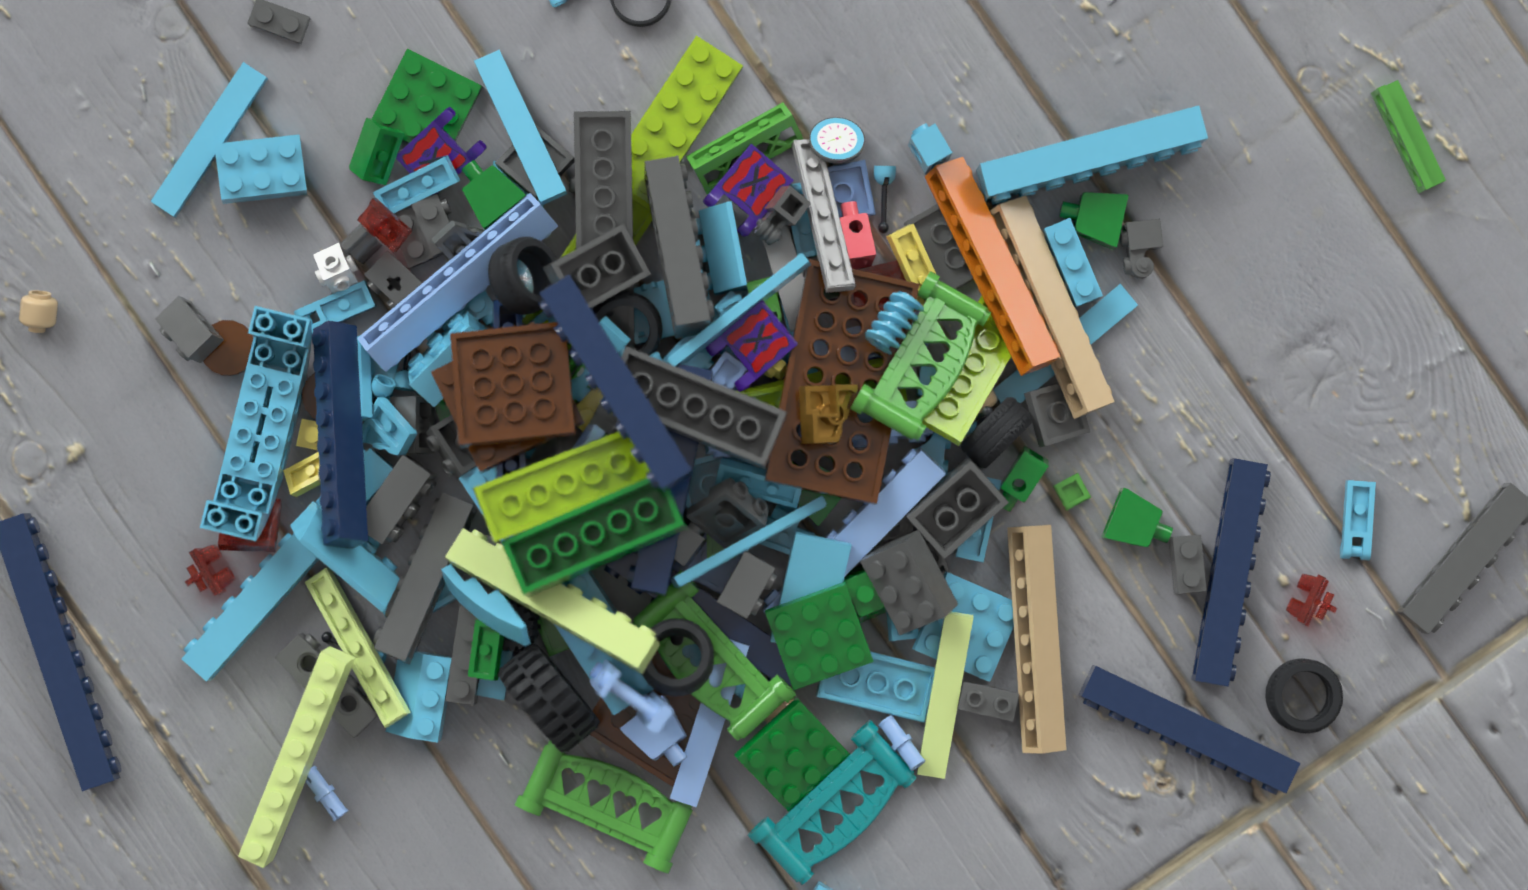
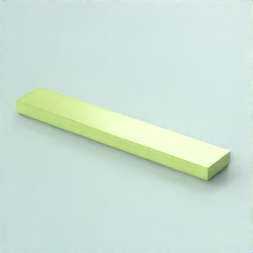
(356, 642)
(945, 694)

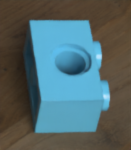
(929, 147)

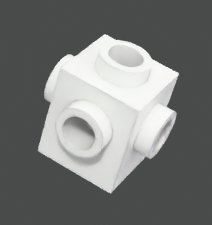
(335, 268)

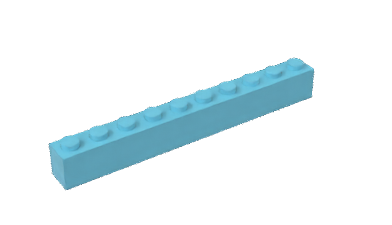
(265, 591)

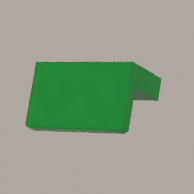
(375, 152)
(485, 652)

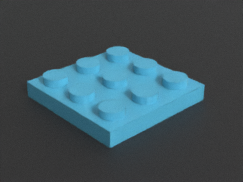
(989, 630)

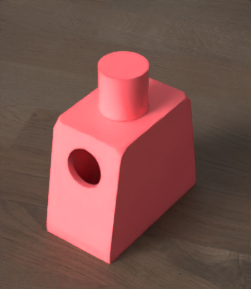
(859, 244)

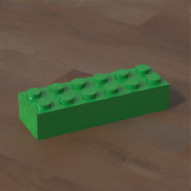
(592, 536)

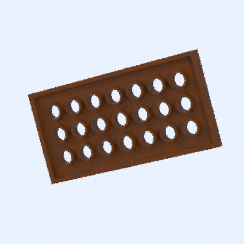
(802, 358)

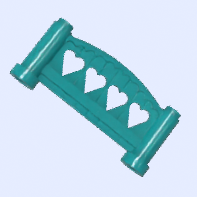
(783, 838)

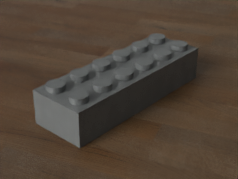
(676, 246)
(707, 410)

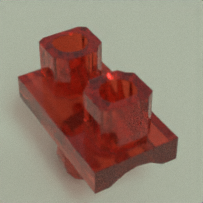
(384, 225)
(216, 581)
(1305, 611)

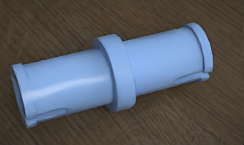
(901, 742)
(325, 794)

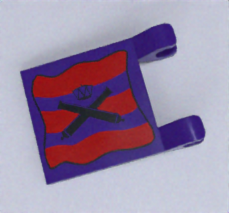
(435, 144)
(750, 186)
(757, 341)

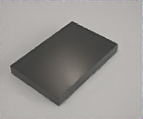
(941, 247)

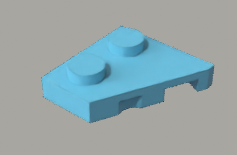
(388, 429)

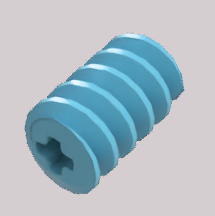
(892, 321)

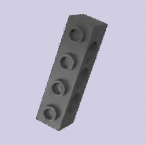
(293, 658)

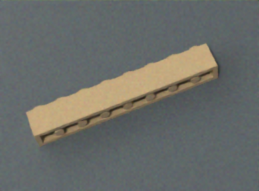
(1077, 366)
(1036, 639)

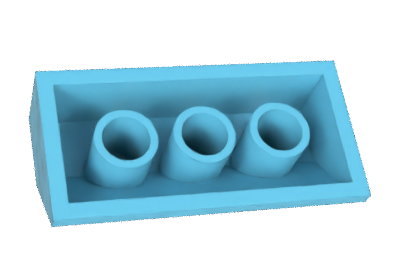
(358, 566)

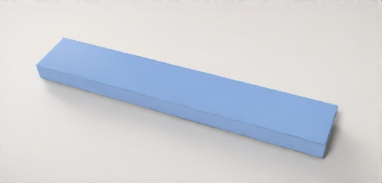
(702, 742)

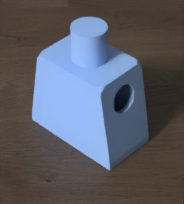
(661, 744)

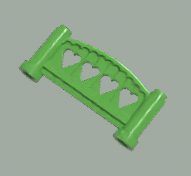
(886, 402)
(759, 696)
(547, 790)

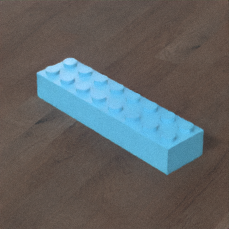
(1092, 154)

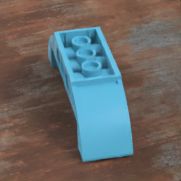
(261, 425)

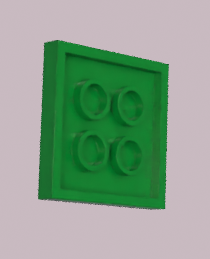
(421, 93)
(819, 635)
(792, 754)

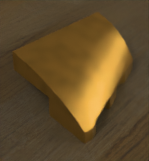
(823, 412)

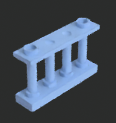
(651, 708)

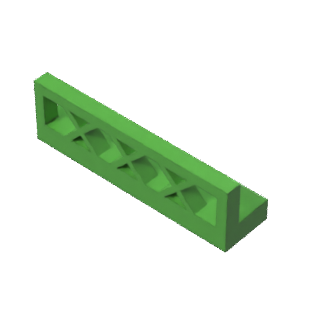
(1408, 136)
(721, 151)

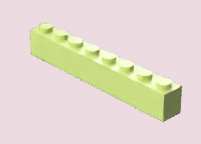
(557, 604)
(296, 756)

